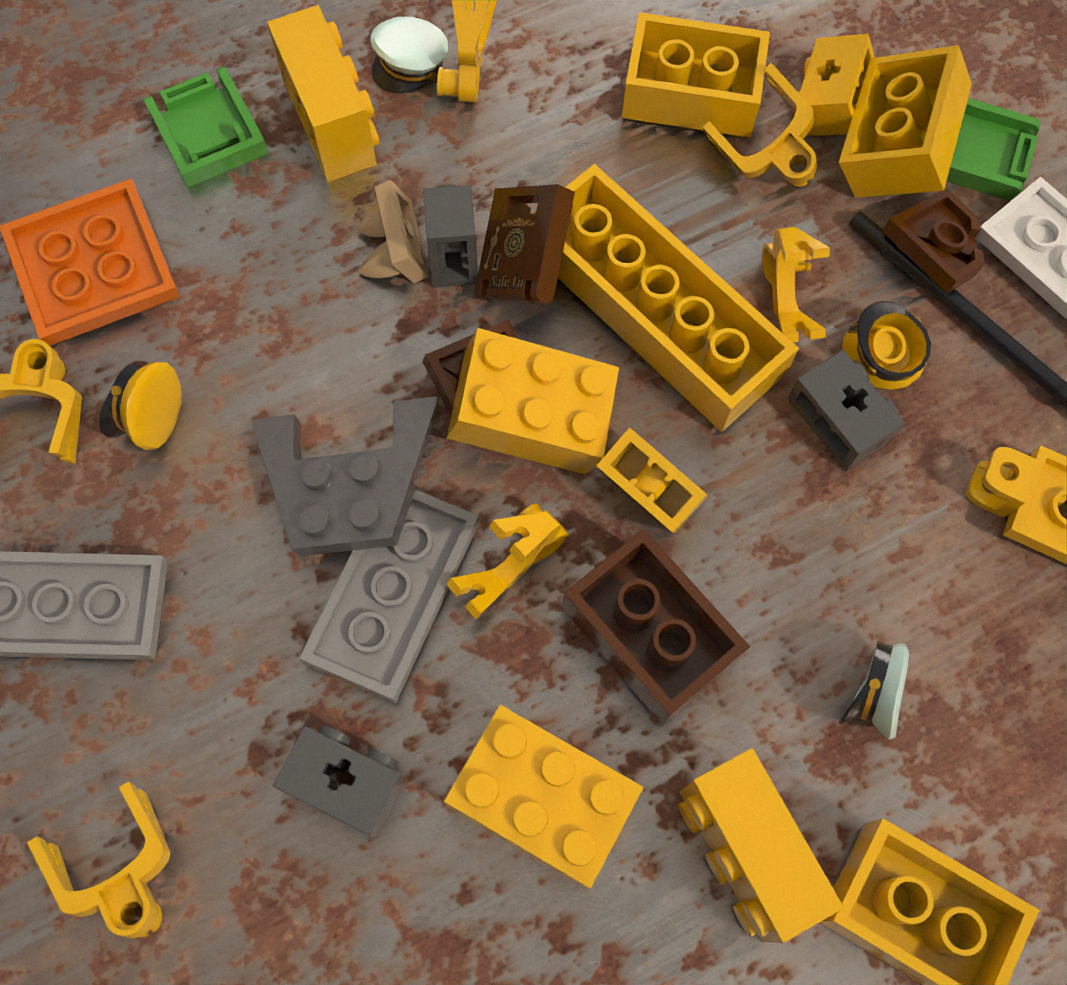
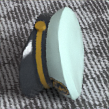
(407, 53)
(882, 690)

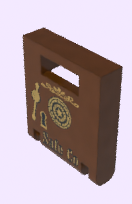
(523, 248)

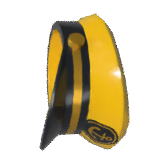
(888, 345)
(142, 404)

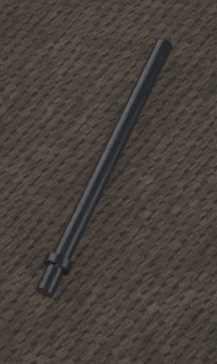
(966, 312)

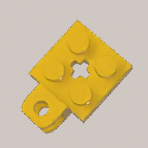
(1028, 494)

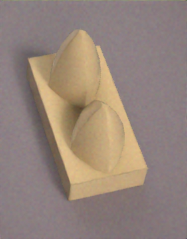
(395, 220)

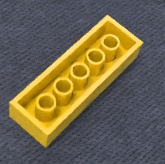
(669, 303)

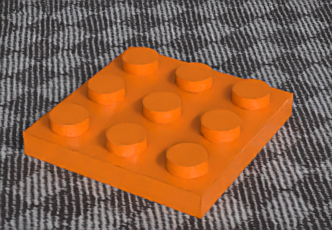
(88, 262)

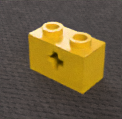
(835, 80)
(652, 480)

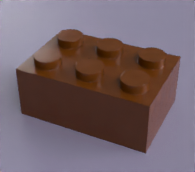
(653, 626)

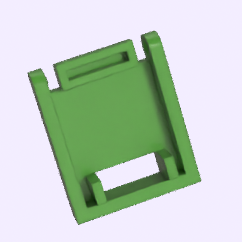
(206, 121)
(993, 150)

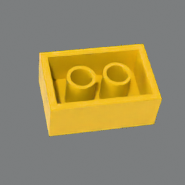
(695, 74)
(325, 92)
(906, 123)
(533, 402)
(543, 797)
(758, 850)
(928, 911)

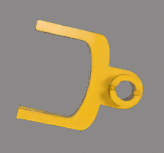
(472, 34)
(783, 151)
(779, 265)
(30, 378)
(540, 539)
(124, 891)

